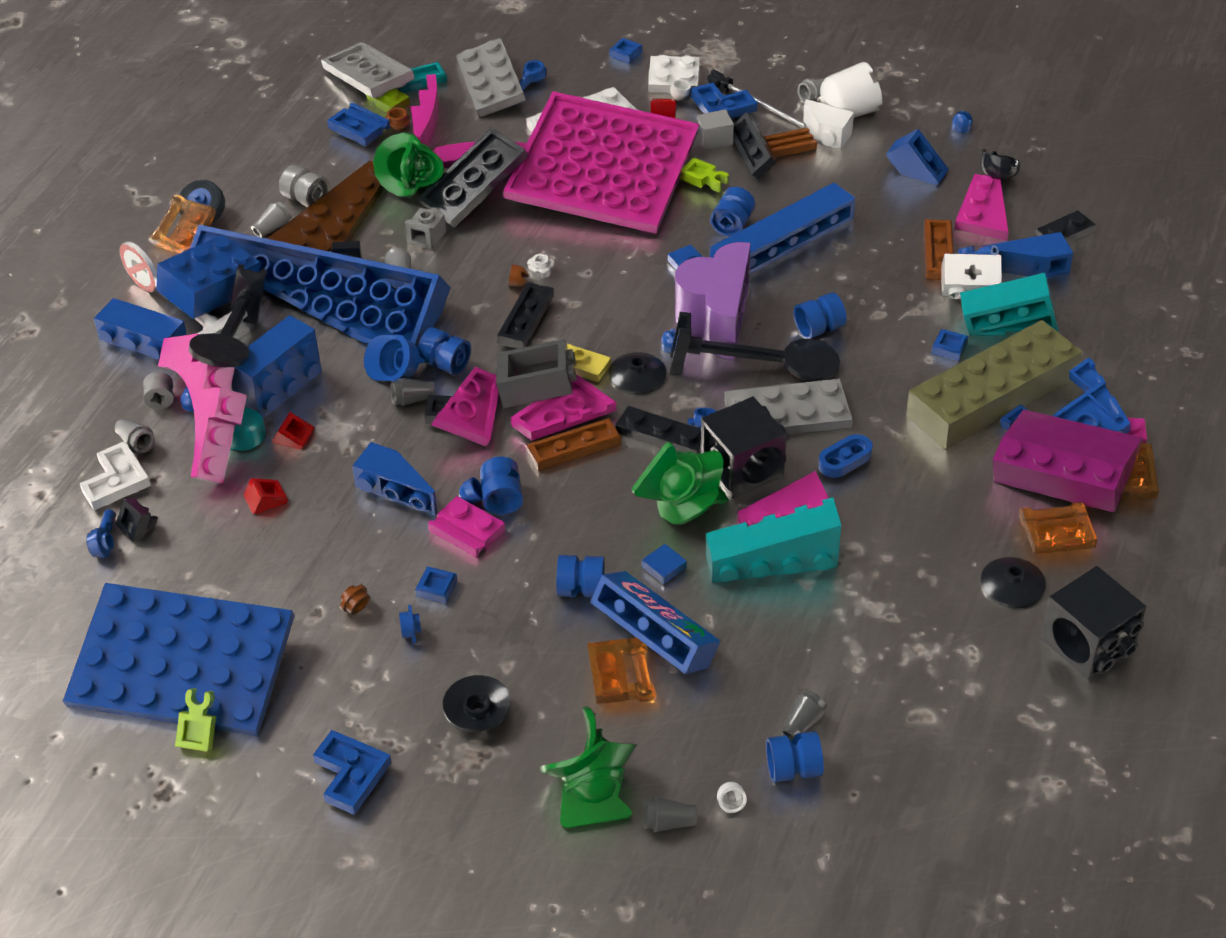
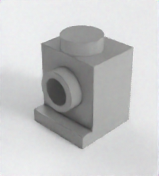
(427, 221)

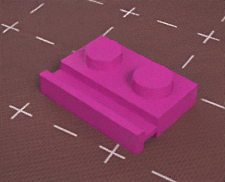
(466, 526)

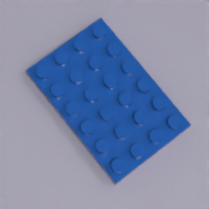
(159, 644)

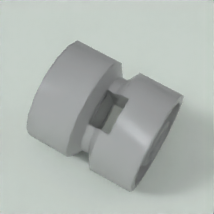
(302, 185)

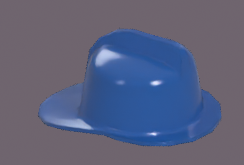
(391, 358)

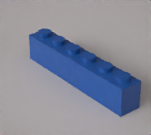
(794, 226)

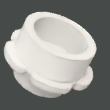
(540, 266)

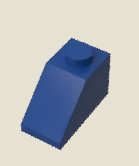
(917, 159)

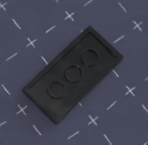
(473, 176)

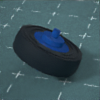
(205, 193)

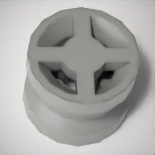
(158, 390)

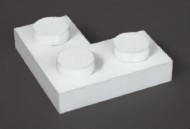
(121, 477)

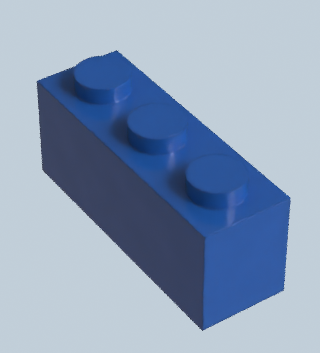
(136, 327)

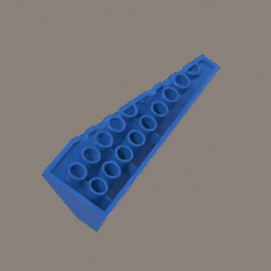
(344, 290)

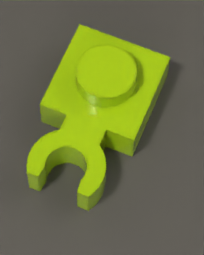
(391, 99)
(701, 173)
(195, 726)

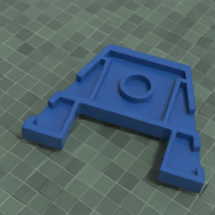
(1092, 408)

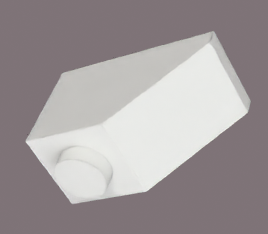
(828, 124)

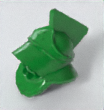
(406, 164)
(682, 483)
(592, 779)

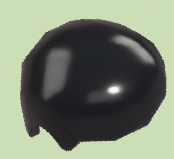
(999, 166)

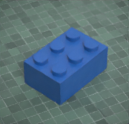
(203, 275)
(278, 365)

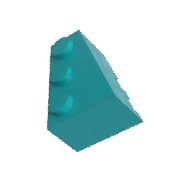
(1008, 306)

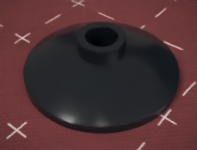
(637, 373)
(1013, 582)
(472, 694)

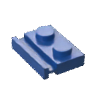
(358, 124)

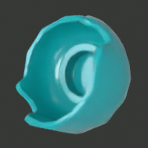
(249, 432)

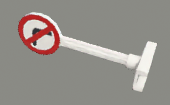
(145, 275)

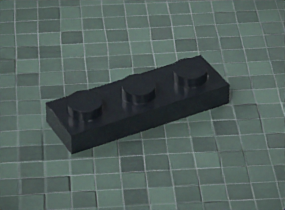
(753, 146)
(525, 315)
(658, 430)

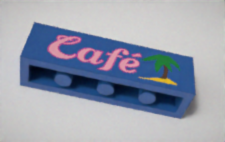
(655, 622)

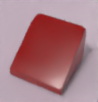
(664, 107)
(293, 432)
(264, 495)

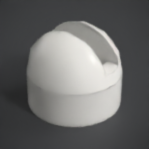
(680, 89)
(739, 794)

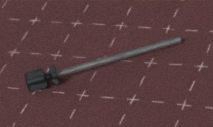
(727, 84)

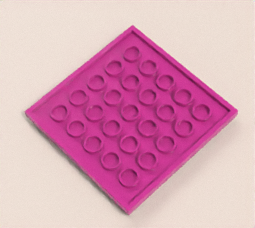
(603, 162)

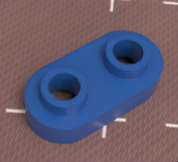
(842, 456)

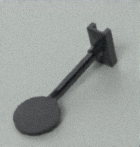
(222, 348)
(804, 358)

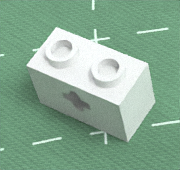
(958, 269)

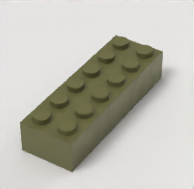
(992, 384)

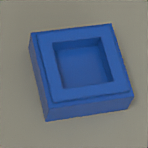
(625, 50)
(950, 344)
(664, 564)
(436, 585)

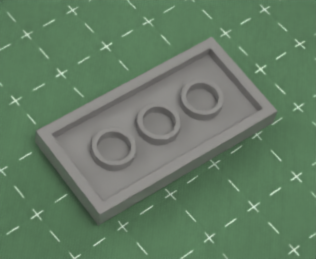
(368, 69)
(490, 77)
(801, 406)

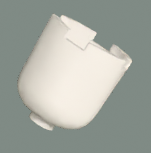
(852, 90)

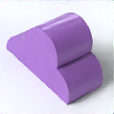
(715, 293)

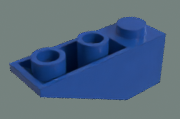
(1036, 255)
(391, 476)

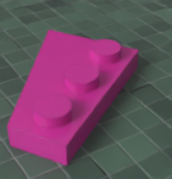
(983, 209)
(471, 408)
(563, 412)
(802, 492)

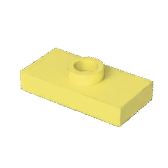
(590, 364)

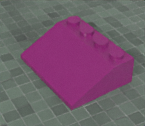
(1066, 459)

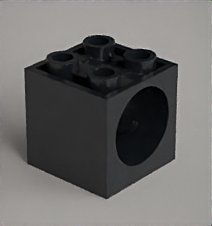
(749, 444)
(1093, 623)

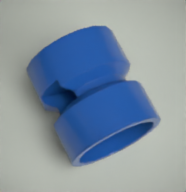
(732, 211)
(818, 316)
(444, 351)
(501, 485)
(578, 575)
(795, 756)

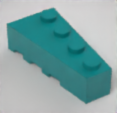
(776, 545)

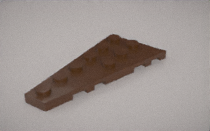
(335, 214)

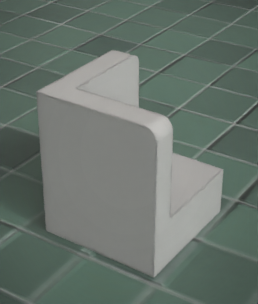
(716, 129)

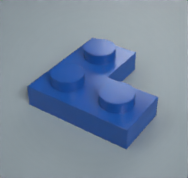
(711, 99)
(357, 768)

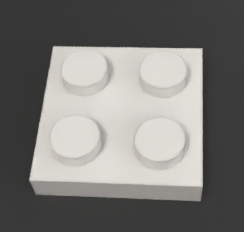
(668, 68)

